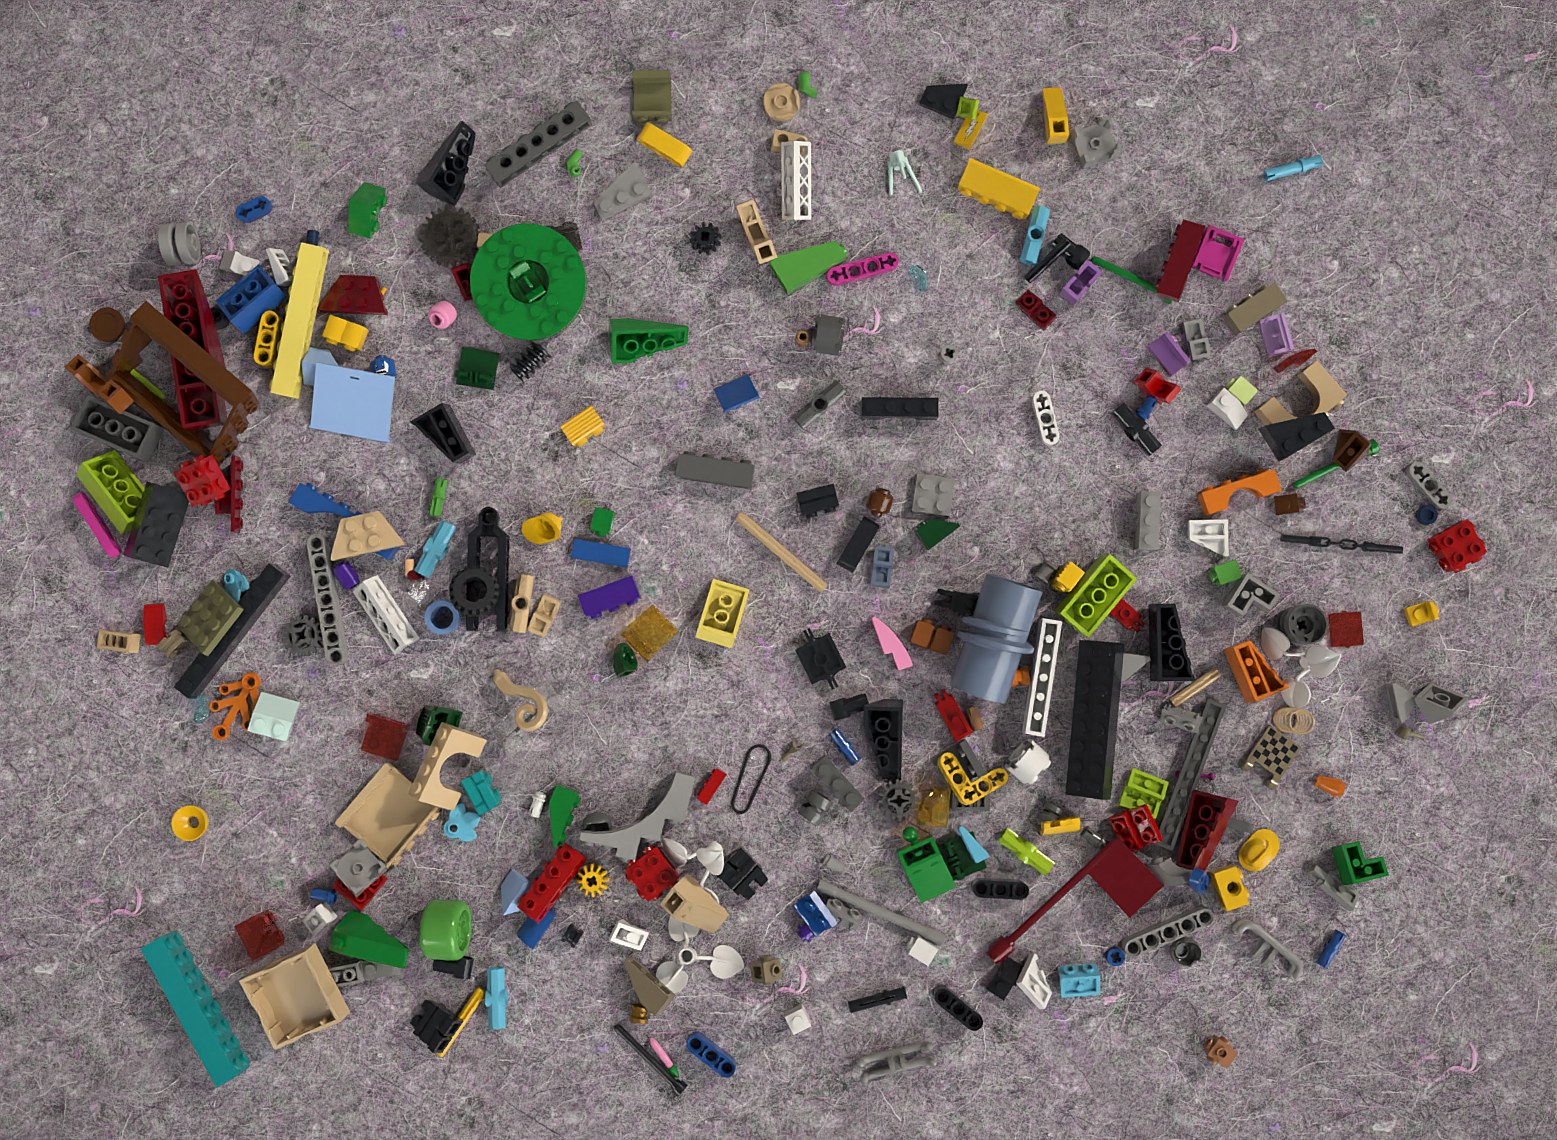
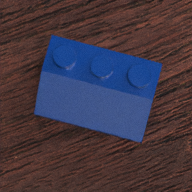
(250, 299)

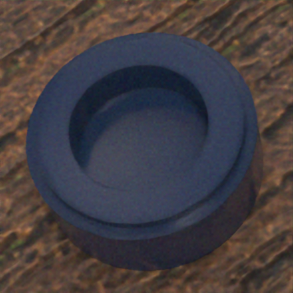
(1426, 515)

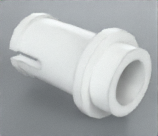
(537, 804)

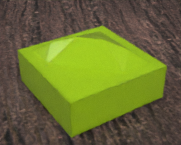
(967, 107)

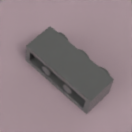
(837, 783)

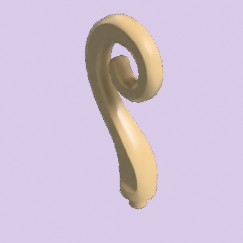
(506, 686)

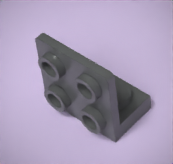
(965, 757)

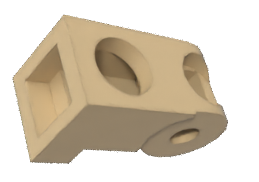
(783, 136)

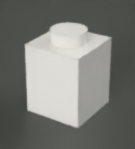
(921, 949)
(797, 1019)

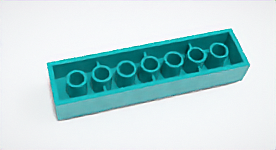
(196, 1008)

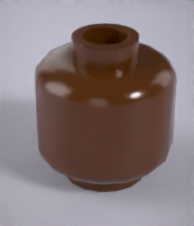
(879, 501)

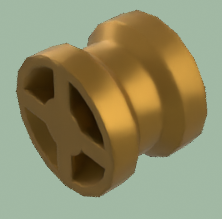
(638, 1014)

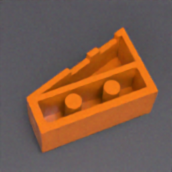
(1252, 672)

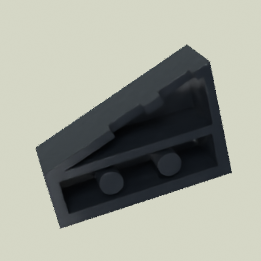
(445, 432)
(1294, 434)

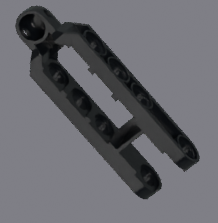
(489, 527)

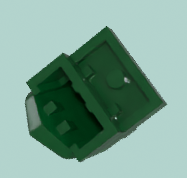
(430, 721)

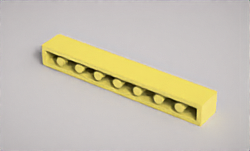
(299, 320)

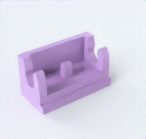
(1276, 335)

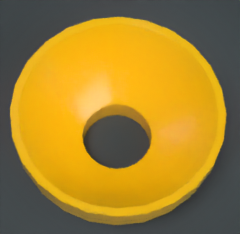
(181, 826)

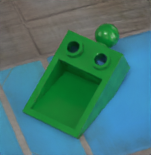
(926, 867)

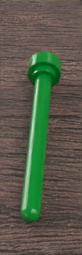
(1125, 274)
(1374, 449)

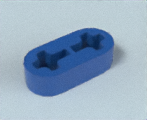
(253, 209)

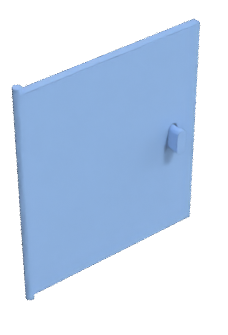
(352, 402)

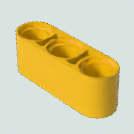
(664, 145)
(264, 331)

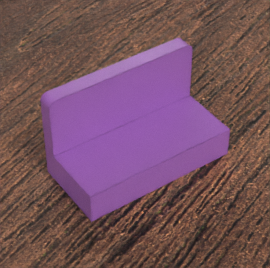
(1168, 354)

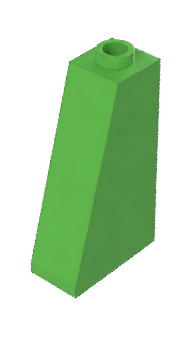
(805, 265)

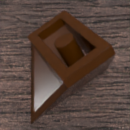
(1350, 448)

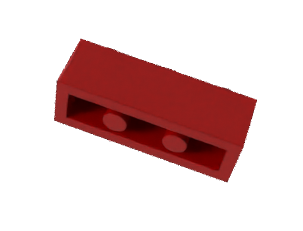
(711, 786)

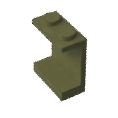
(652, 96)

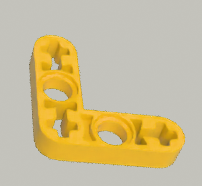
(966, 786)

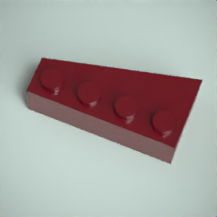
(1180, 261)
(1203, 828)

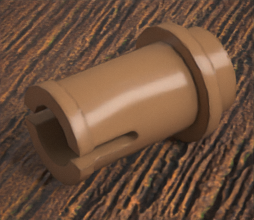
(803, 334)
(975, 718)

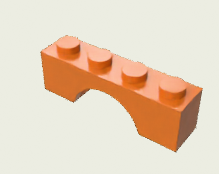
(1261, 485)

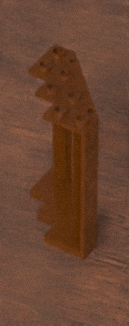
(149, 323)

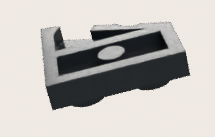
(943, 98)

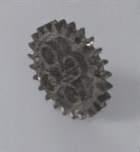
(434, 239)

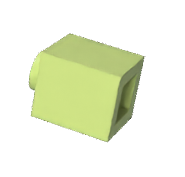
(1241, 389)

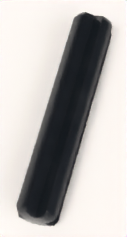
(1049, 259)

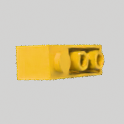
(1055, 116)

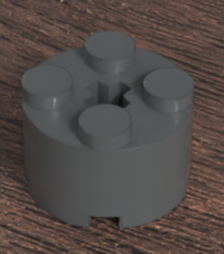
(829, 335)

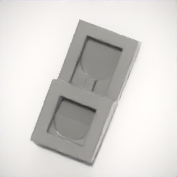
(1195, 339)

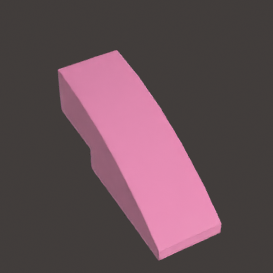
(891, 644)

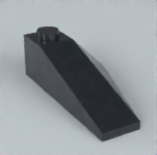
(447, 169)
(884, 729)

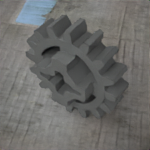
(298, 640)
(898, 808)

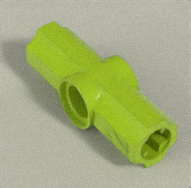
(1025, 851)

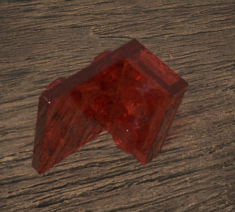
(384, 736)

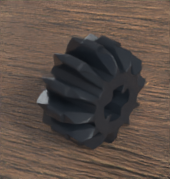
(698, 242)

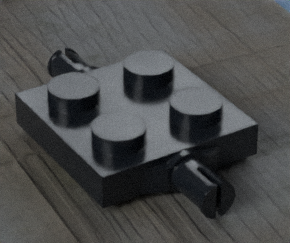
(820, 658)

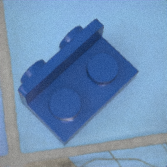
(814, 913)

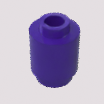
(346, 575)

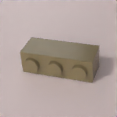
(1254, 308)

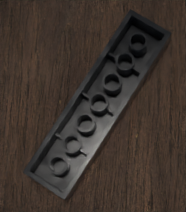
(1094, 719)

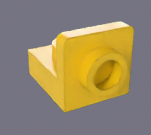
(1421, 613)

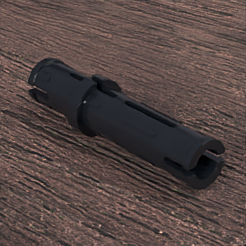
(900, 993)

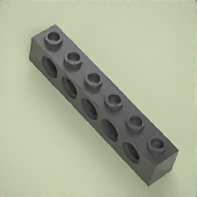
(549, 144)

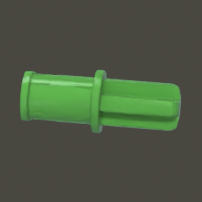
(438, 497)

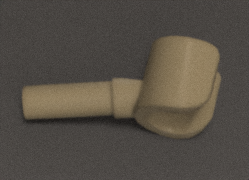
(1405, 732)
(791, 750)

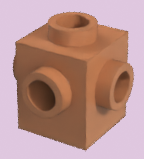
(1219, 1051)

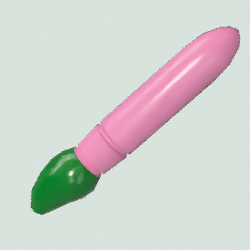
(664, 1057)

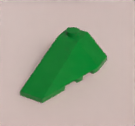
(638, 338)
(364, 939)

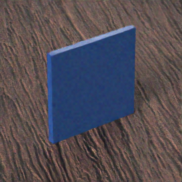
(736, 393)

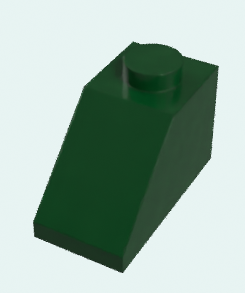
(934, 531)

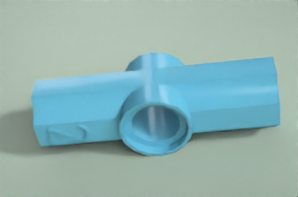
(1032, 246)
(435, 549)
(496, 997)

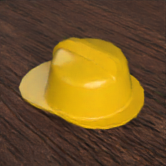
(542, 528)
(1259, 850)

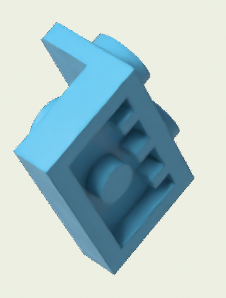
(1079, 980)

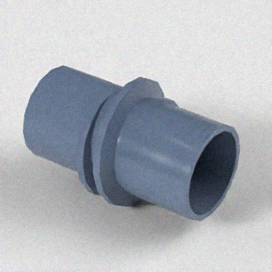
(995, 638)

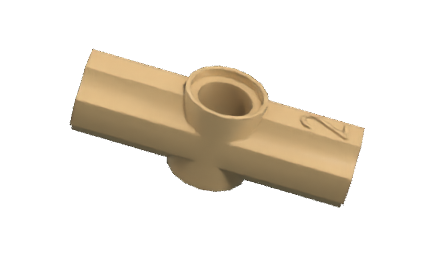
(519, 616)

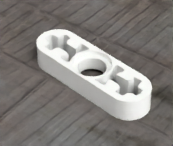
(1053, 431)

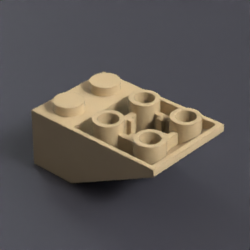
(694, 905)

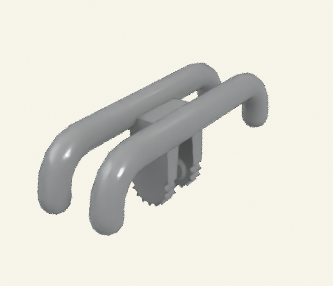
(1296, 966)
(896, 1060)

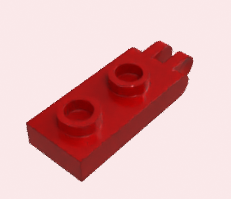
(1127, 616)
(952, 716)

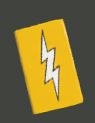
(970, 130)

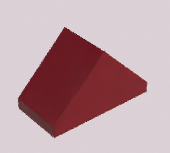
(462, 276)

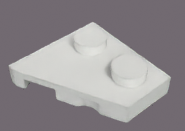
(1210, 534)
(1033, 983)

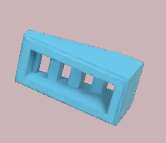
(975, 850)

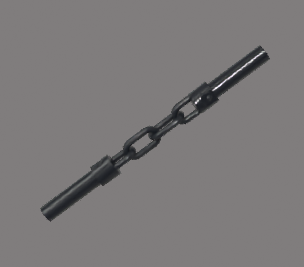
(1316, 542)

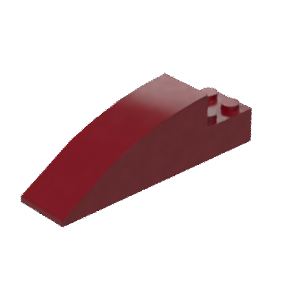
(189, 310)

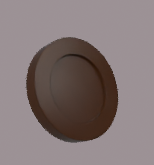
(107, 324)

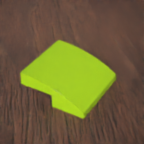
(1141, 790)

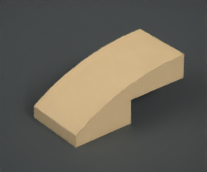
(544, 615)

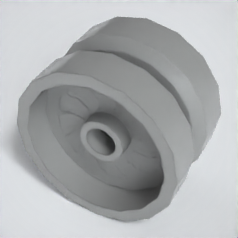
(179, 243)

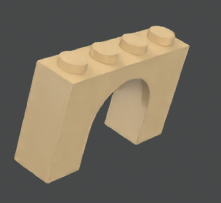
(1323, 387)
(446, 742)

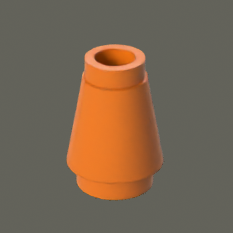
(1330, 785)

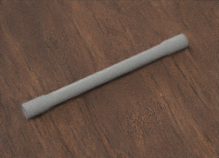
(834, 891)

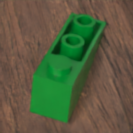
(561, 808)

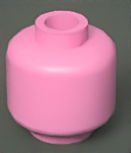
(442, 314)

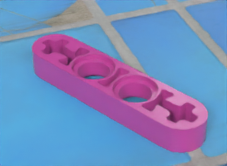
(861, 265)
(97, 524)

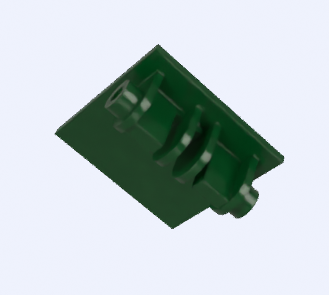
(477, 368)
(958, 858)

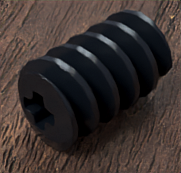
(529, 361)

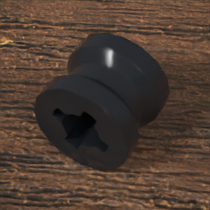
(572, 935)

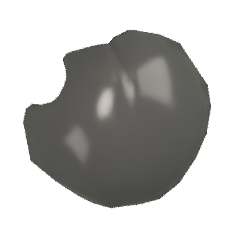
(597, 822)
(1186, 952)

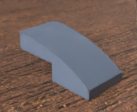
(882, 567)

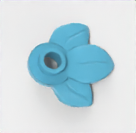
(235, 584)
(465, 823)

